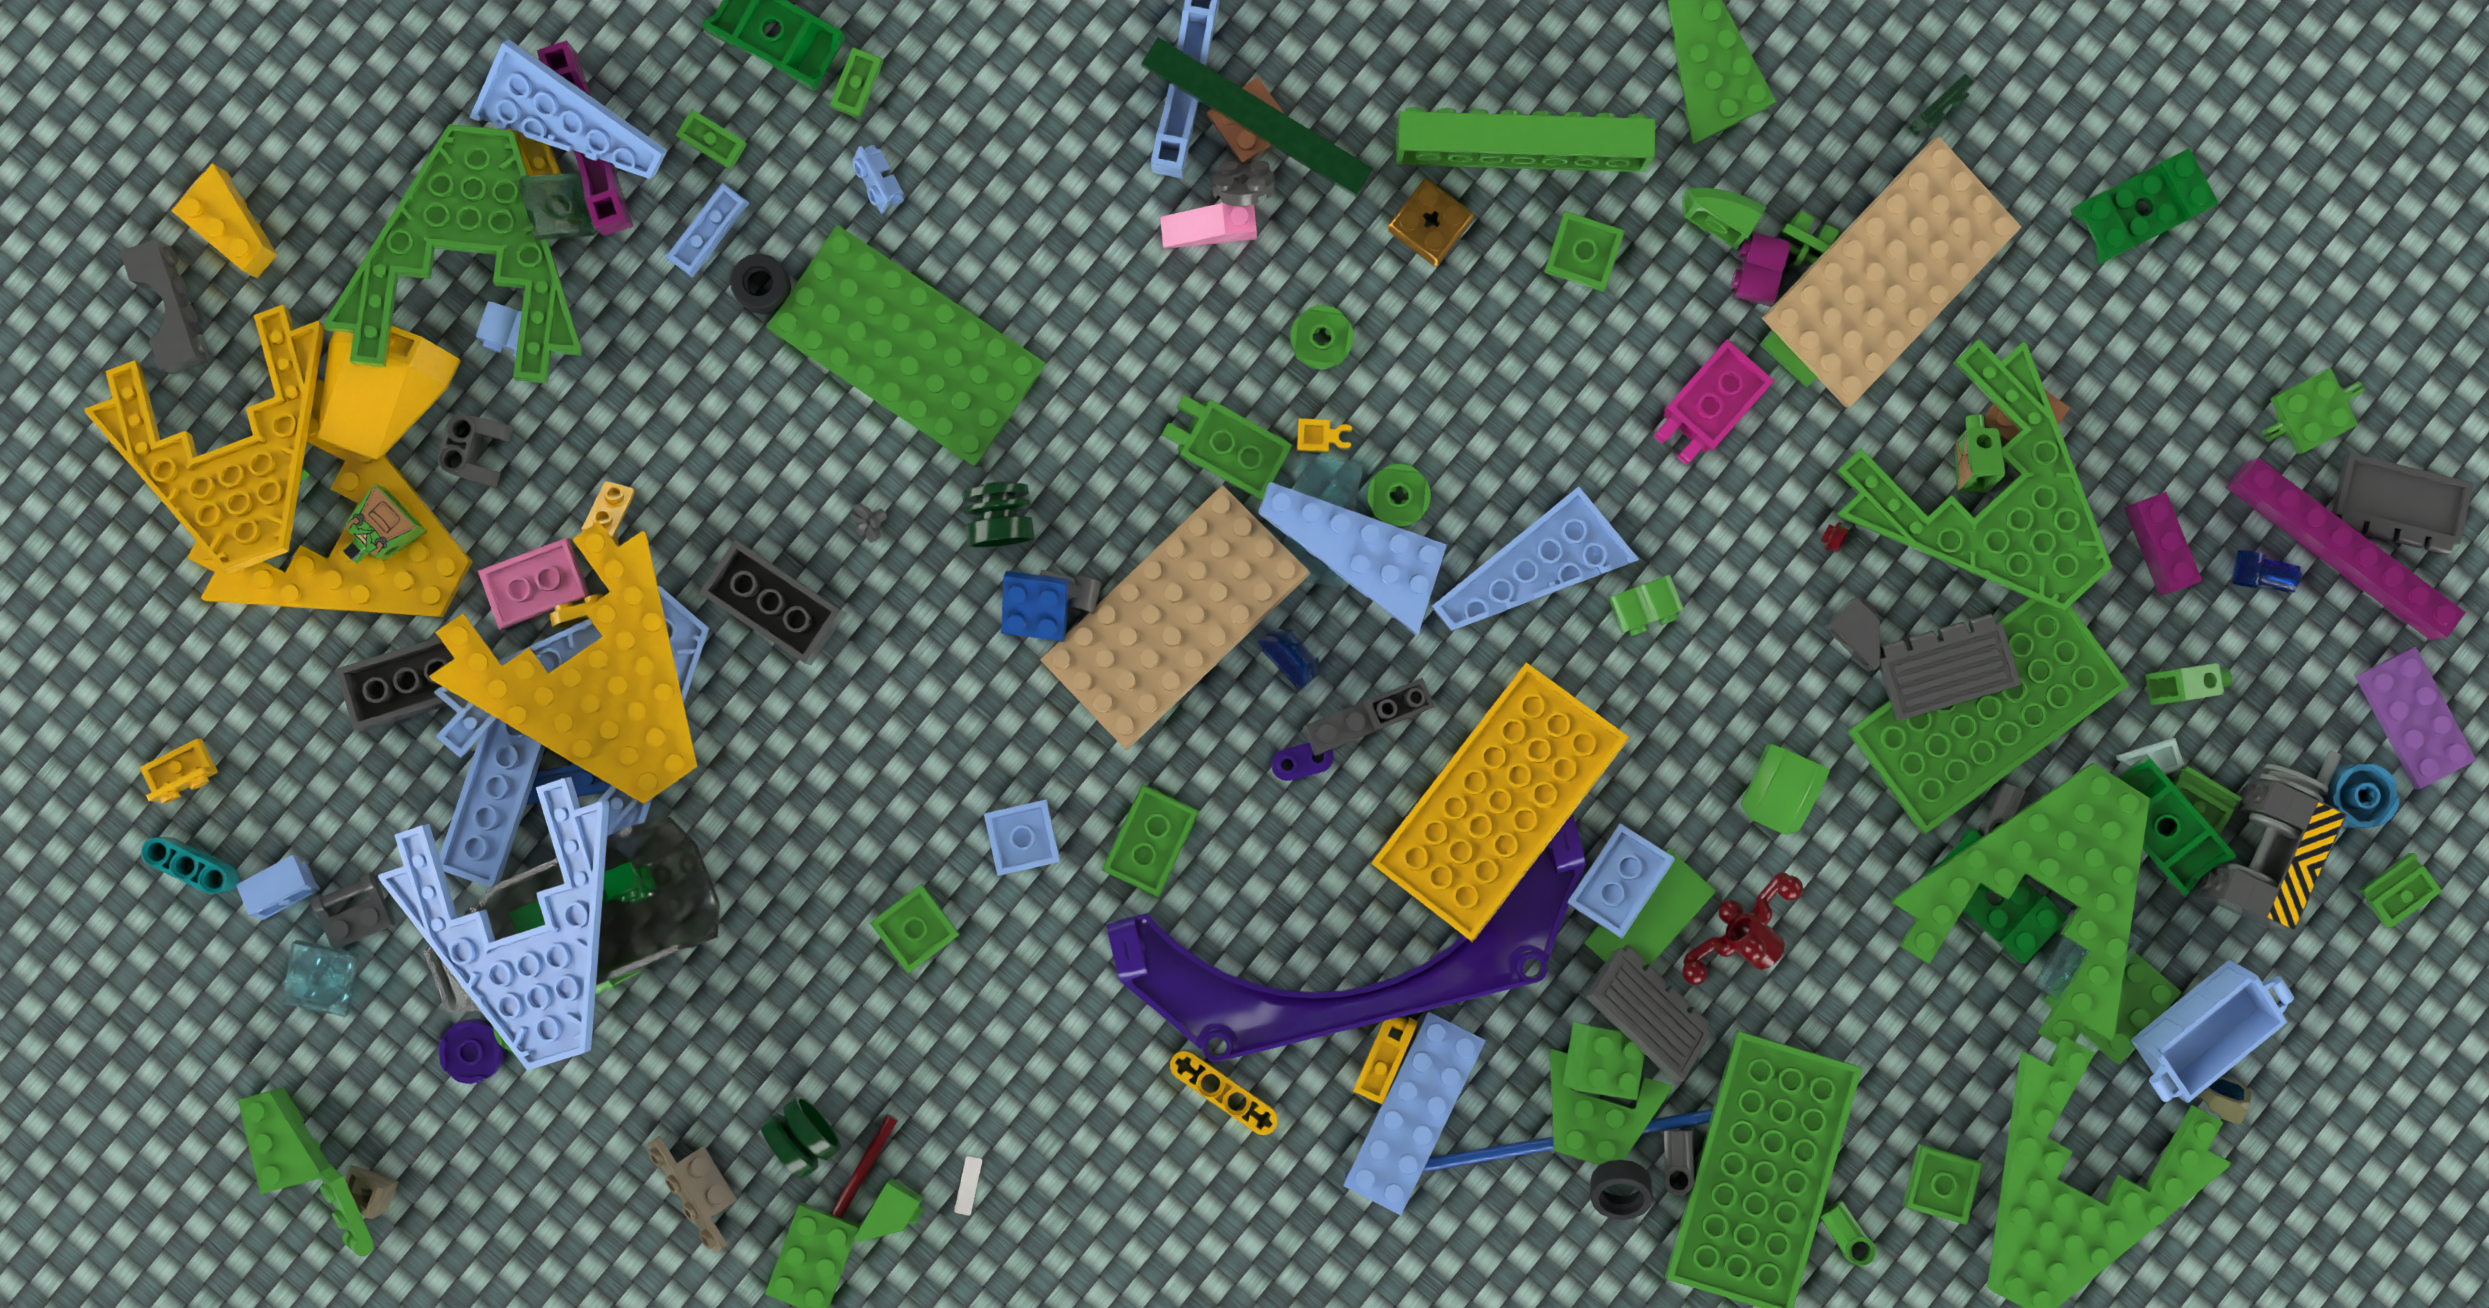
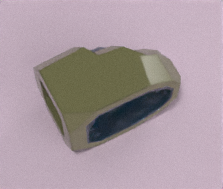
(2227, 1099)

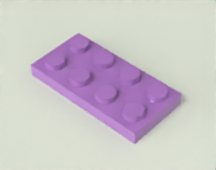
(2415, 718)

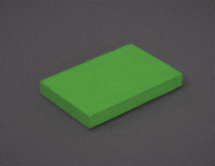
(1150, 840)

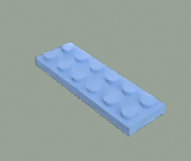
(491, 804)
(1414, 1113)

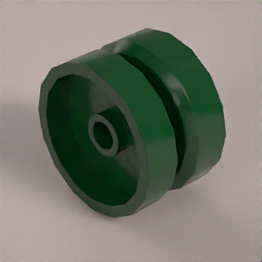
(800, 1137)

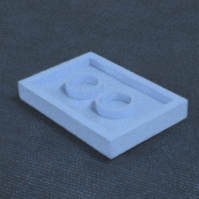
(1621, 881)

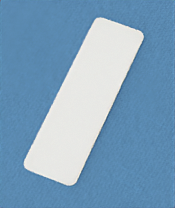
(968, 1185)

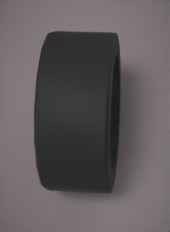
(1617, 1206)

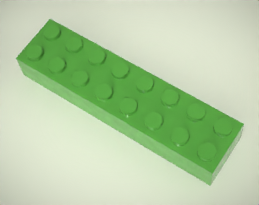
(1524, 140)

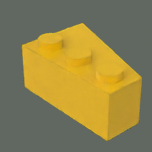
(223, 220)

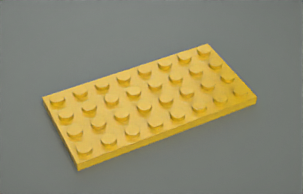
(1500, 801)

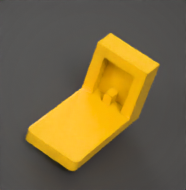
(610, 508)

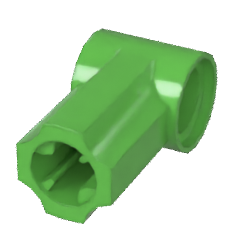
(1847, 1232)

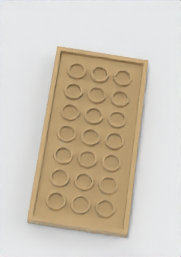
(1891, 272)
(1175, 617)

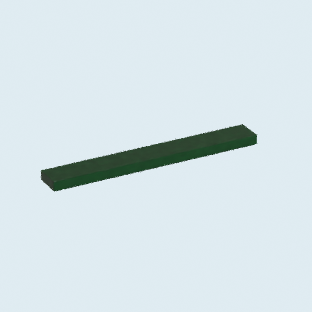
(1256, 117)

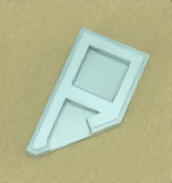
(2164, 754)

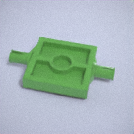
(2313, 411)

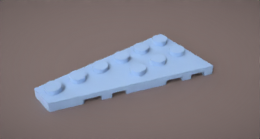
(551, 110)
(1372, 556)

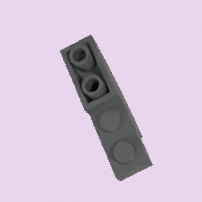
(1368, 716)

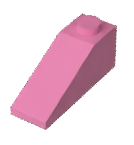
(1209, 226)

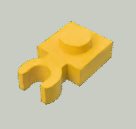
(1316, 435)

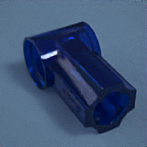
(2257, 571)

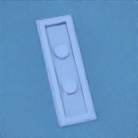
(707, 230)

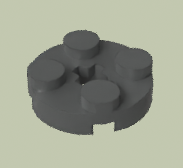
(1243, 182)

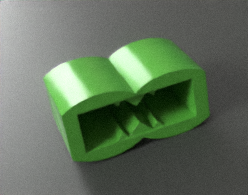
(1645, 605)

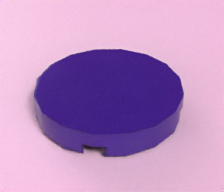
(470, 1051)

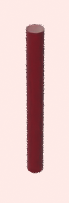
(864, 1166)

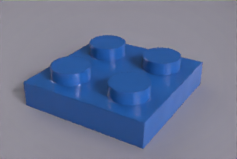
(1034, 606)

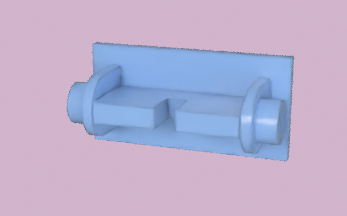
(869, 166)

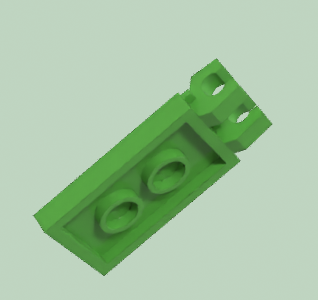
(1229, 446)

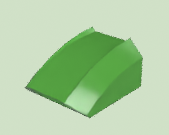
(1722, 213)
(1783, 789)

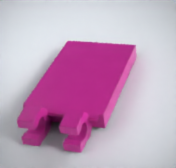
(1714, 400)

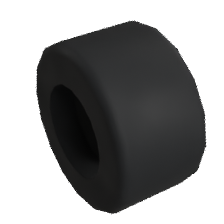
(746, 269)

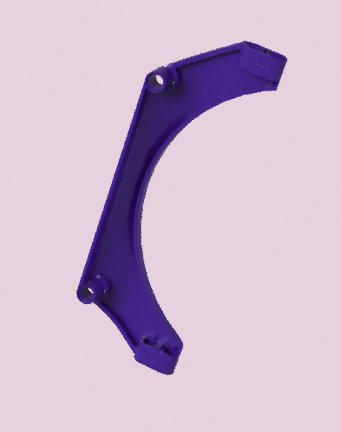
(1262, 1017)

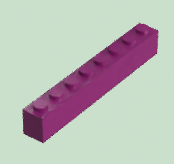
(2345, 549)

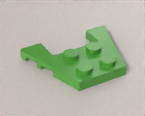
(1594, 1127)

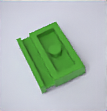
(2207, 797)
(2400, 890)

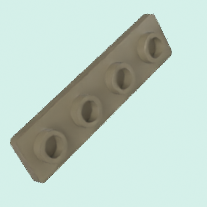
(699, 1188)

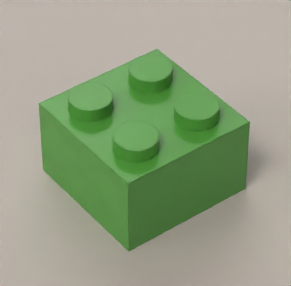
(1603, 1062)

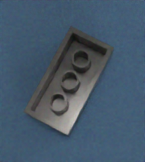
(772, 602)
(393, 684)

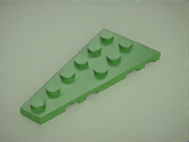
(1714, 69)

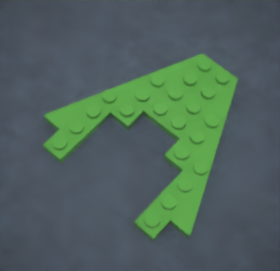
(464, 203)
(2029, 537)
(2079, 844)
(2056, 1236)

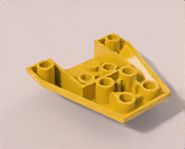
(375, 406)

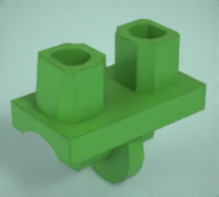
(1797, 231)

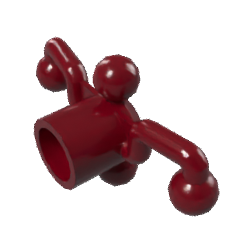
(1746, 932)

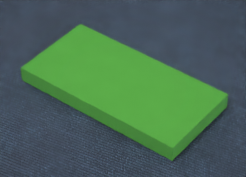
(1661, 919)

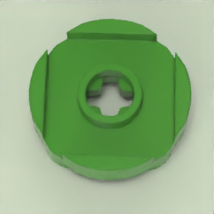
(1336, 327)
(1386, 482)

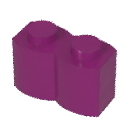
(1761, 268)

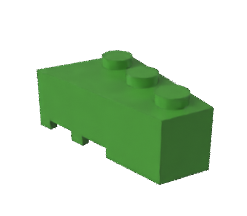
(280, 1142)

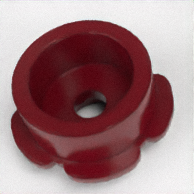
(1834, 537)

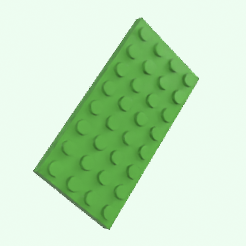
(906, 346)
(1959, 751)
(1763, 1172)

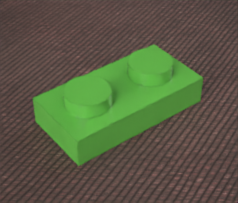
(856, 83)
(711, 139)

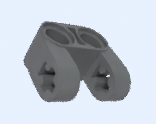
(470, 447)

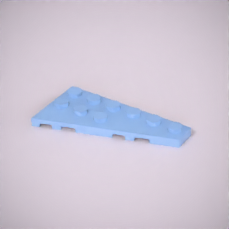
(1550, 555)

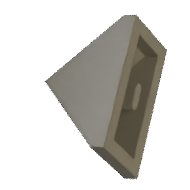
(370, 1191)

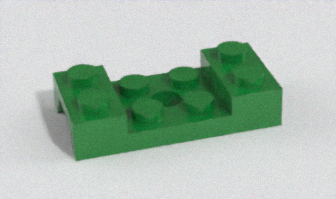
(801, 48)
(2171, 189)
(2192, 845)
(619, 883)
(2014, 924)

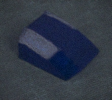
(1290, 656)

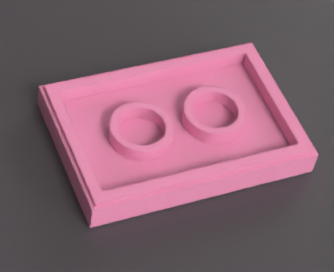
(533, 583)

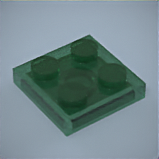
(556, 206)

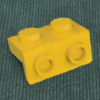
(177, 771)

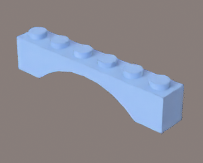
(1180, 109)

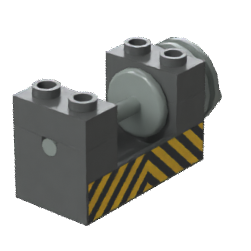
(2291, 852)

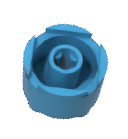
(2373, 787)

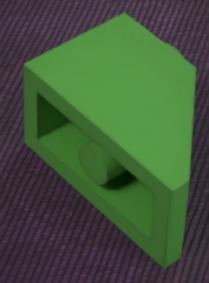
(891, 1212)

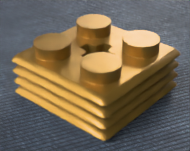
(1434, 241)

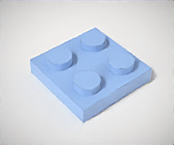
(1022, 837)

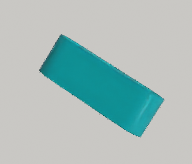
(175, 865)

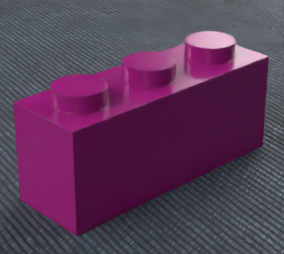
(2163, 544)

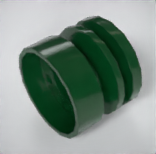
(998, 515)

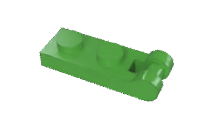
(347, 1213)

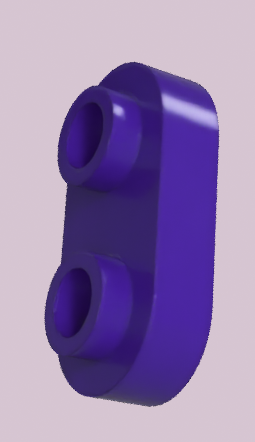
(1302, 762)

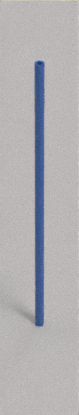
(1546, 1144)

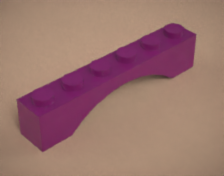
(598, 177)

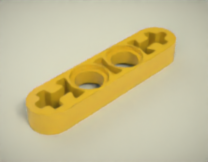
(1221, 1095)

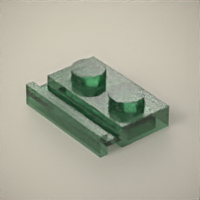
(1935, 112)

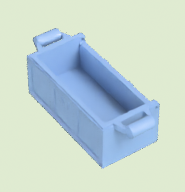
(2211, 1030)

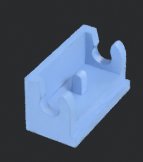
(277, 887)

